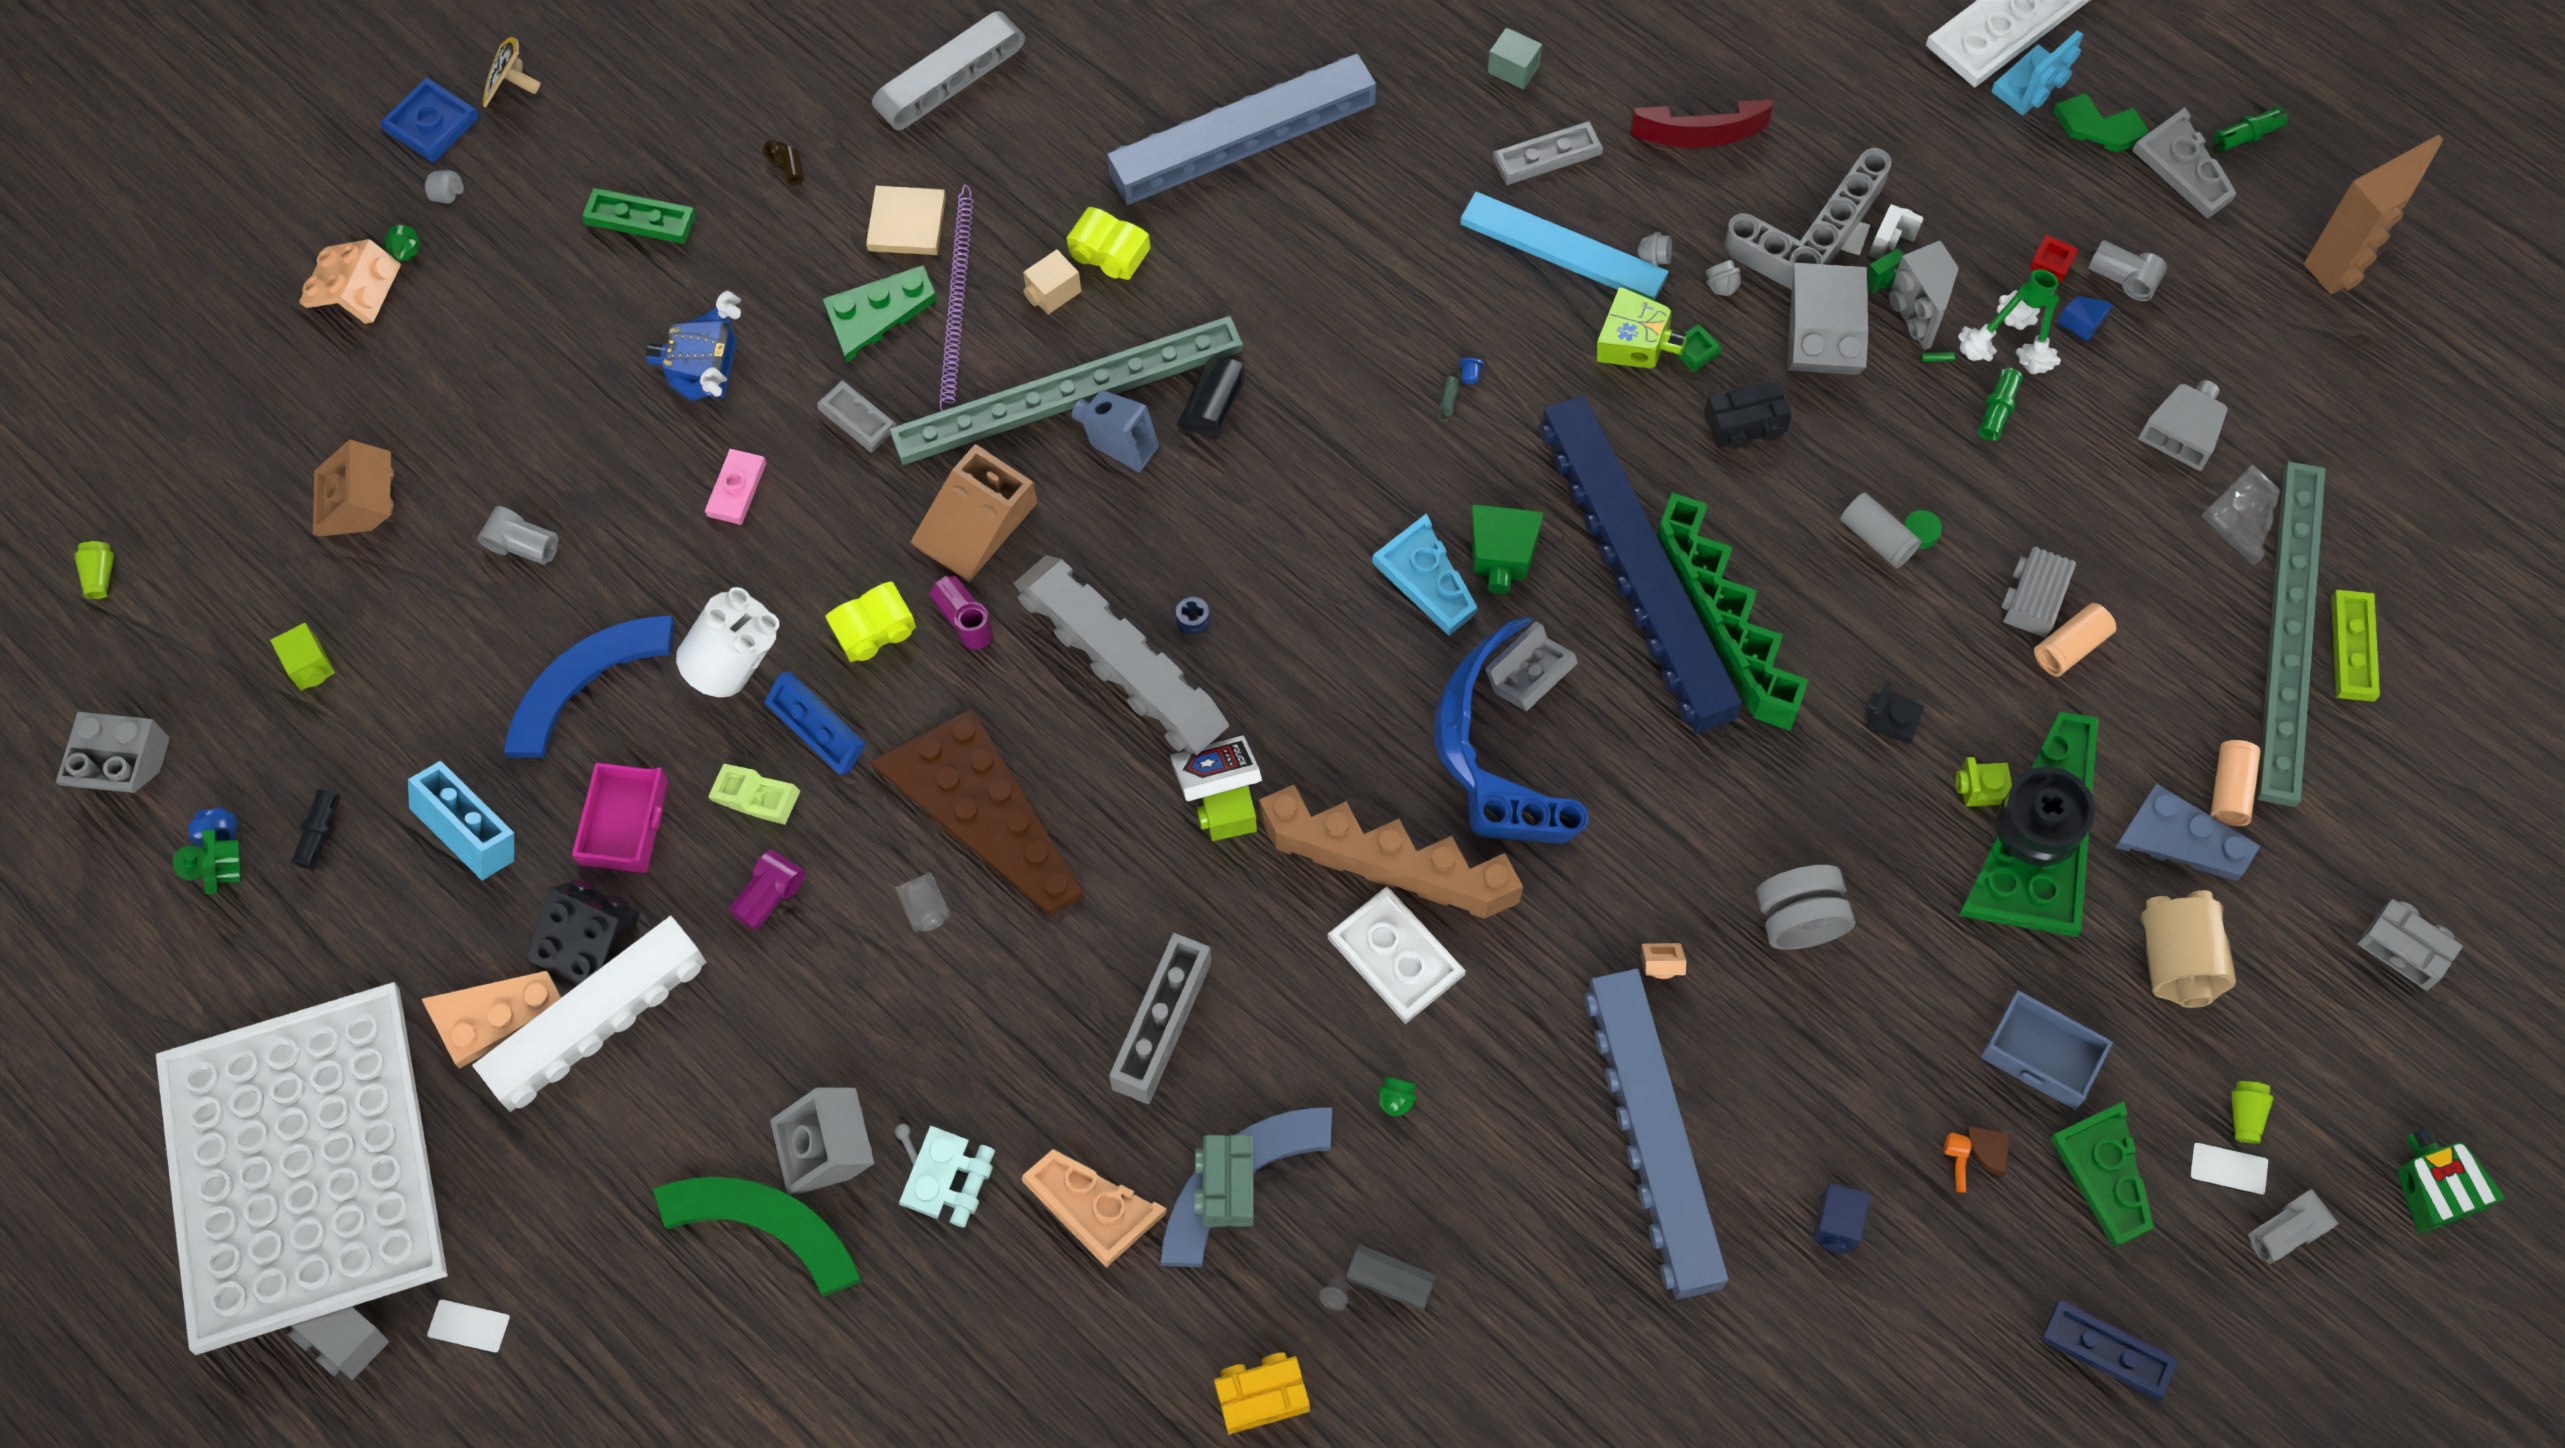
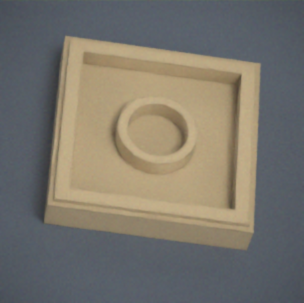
(906, 220)

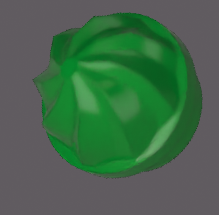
(401, 243)
(1396, 1096)

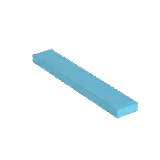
(1562, 246)

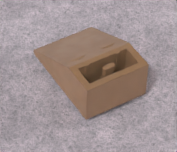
(974, 513)

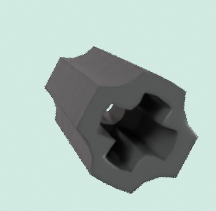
(1391, 1277)

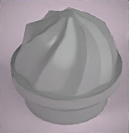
(1656, 249)
(1723, 278)

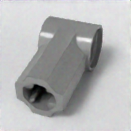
(2137, 274)
(508, 532)
(2298, 1223)

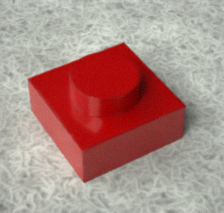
(2054, 257)

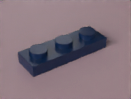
(2109, 1350)

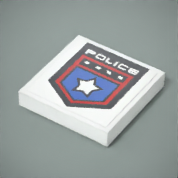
(1216, 768)

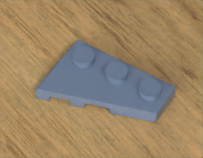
(2183, 833)

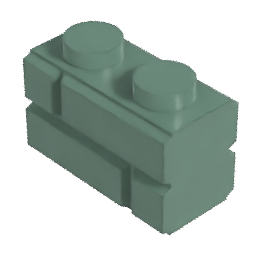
(1227, 1181)

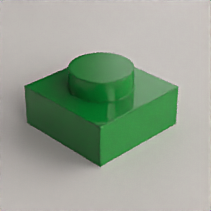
(1883, 271)

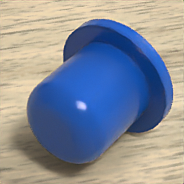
(1470, 370)

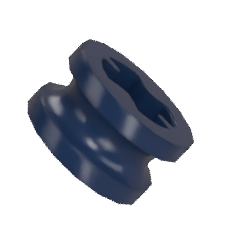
(1198, 625)

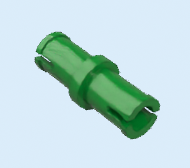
(2250, 129)
(2000, 404)

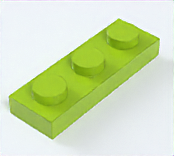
(2355, 645)

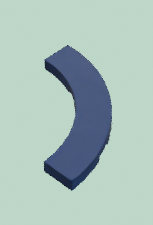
(574, 671)

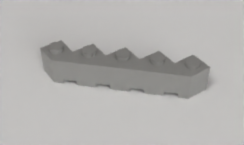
(1121, 655)

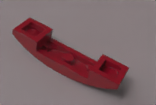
(1703, 130)

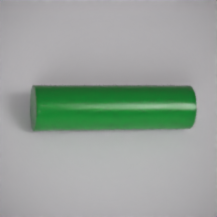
(1937, 356)

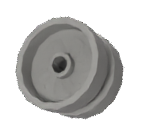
(1805, 907)

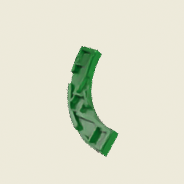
(765, 1210)

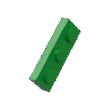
(639, 215)

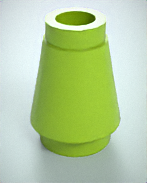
(94, 568)
(2250, 1110)

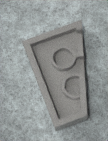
(2184, 163)

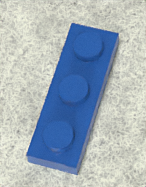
(814, 723)

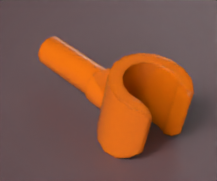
(1959, 1147)

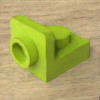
(1983, 782)

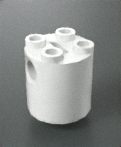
(726, 643)

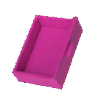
(620, 818)

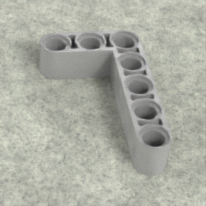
(1847, 204)

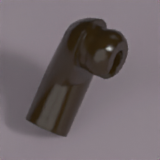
(786, 158)

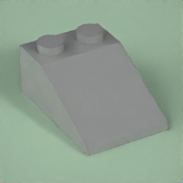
(1828, 319)

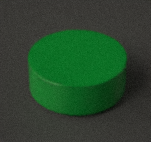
(1925, 527)

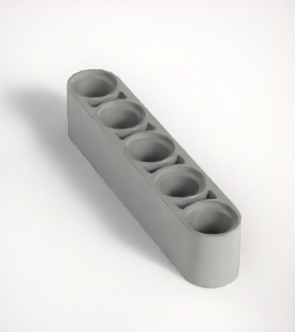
(948, 70)

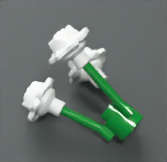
(2019, 311)

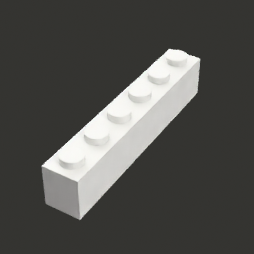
(590, 1014)

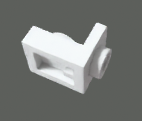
(1896, 224)

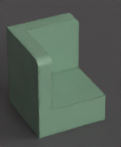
(1514, 58)

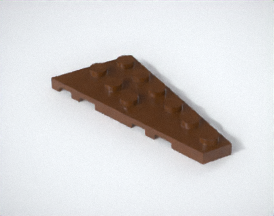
(975, 798)

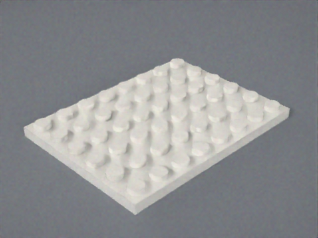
(297, 1168)

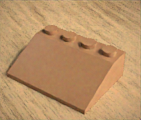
(2365, 218)

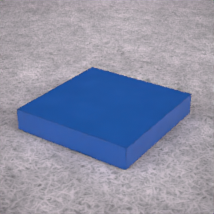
(429, 119)

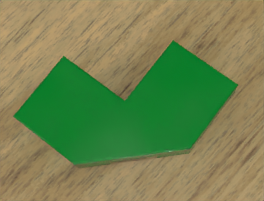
(2084, 121)

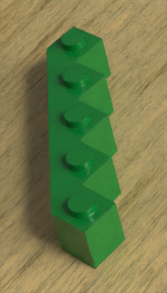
(1724, 611)

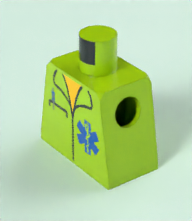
(1637, 332)

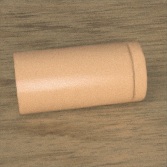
(2075, 639)
(2235, 783)

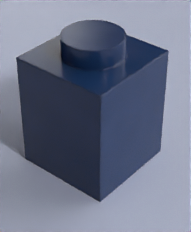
(1841, 1218)

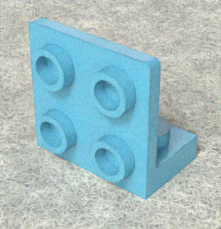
(2037, 74)

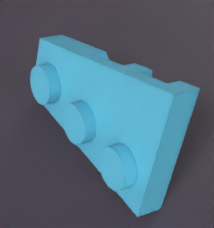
(1425, 575)

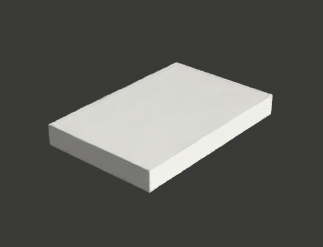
(1396, 954)

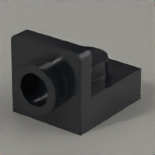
(1893, 715)

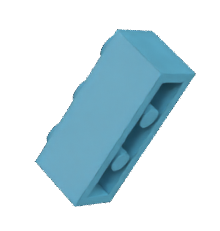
(461, 820)

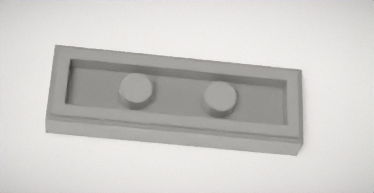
(1547, 153)

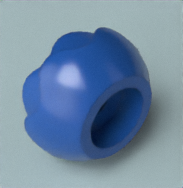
(216, 819)

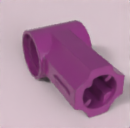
(962, 611)
(772, 881)

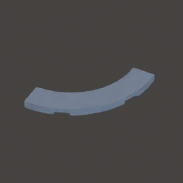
(1272, 1140)

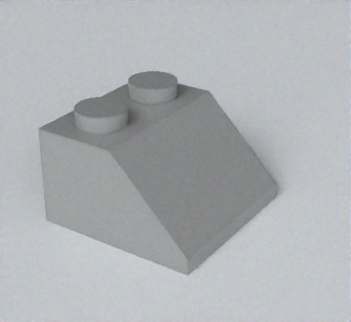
(821, 1140)

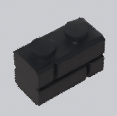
(1748, 414)

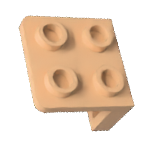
(353, 276)

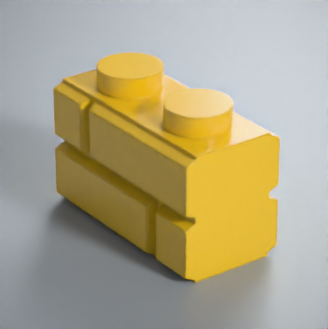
(1261, 1393)

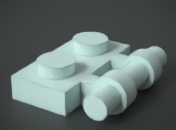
(935, 1171)

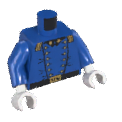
(700, 351)

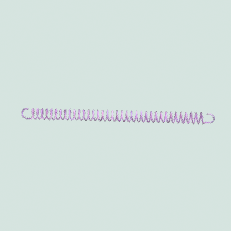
(956, 304)

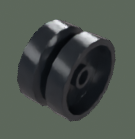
(2045, 816)

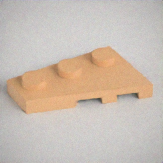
(487, 1015)
(1093, 1209)

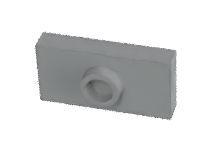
(856, 416)

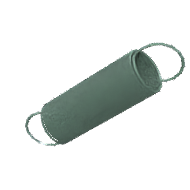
(1449, 395)

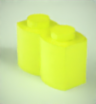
(1108, 243)
(871, 622)

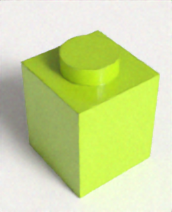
(302, 657)
(1228, 814)

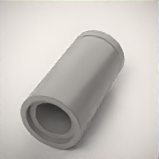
(1880, 530)

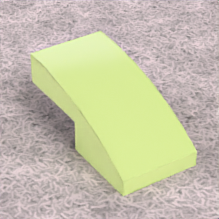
(754, 795)

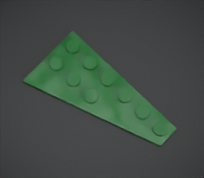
(2034, 895)

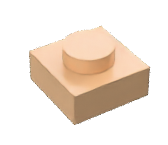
(1663, 960)

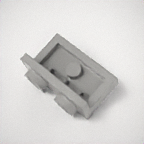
(1529, 667)

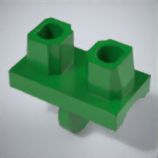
(215, 862)

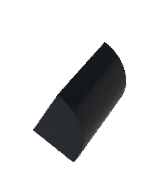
(1213, 397)

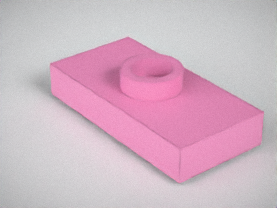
(735, 486)

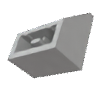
(1923, 290)
(112, 752)

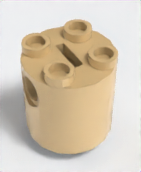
(2187, 949)

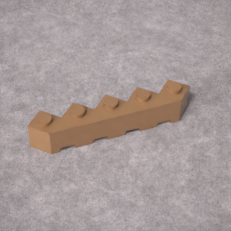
(1389, 856)

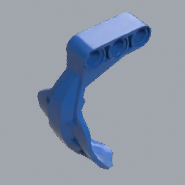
(1485, 789)

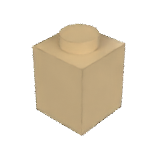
(1051, 282)

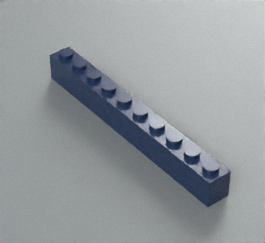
(1640, 565)

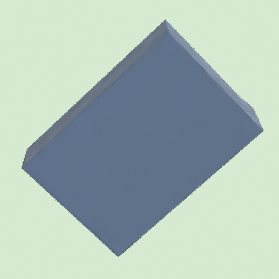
(2046, 1050)

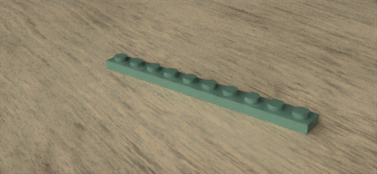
(1064, 389)
(2291, 635)

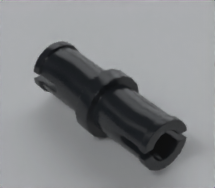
(315, 829)

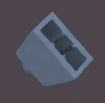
(1118, 428)

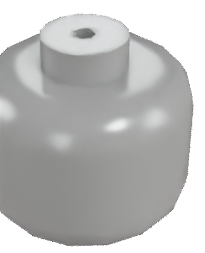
(443, 186)

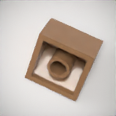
(352, 490)

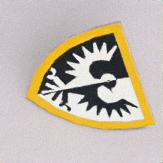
(509, 67)

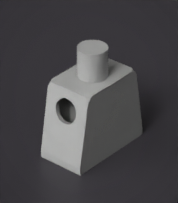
(2187, 424)

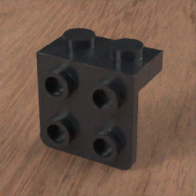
(578, 930)

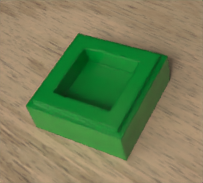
(1699, 348)

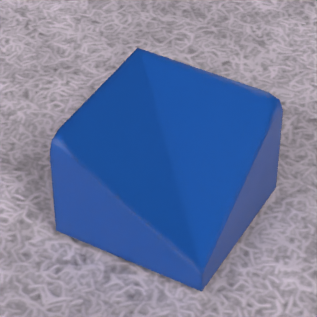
(2084, 316)

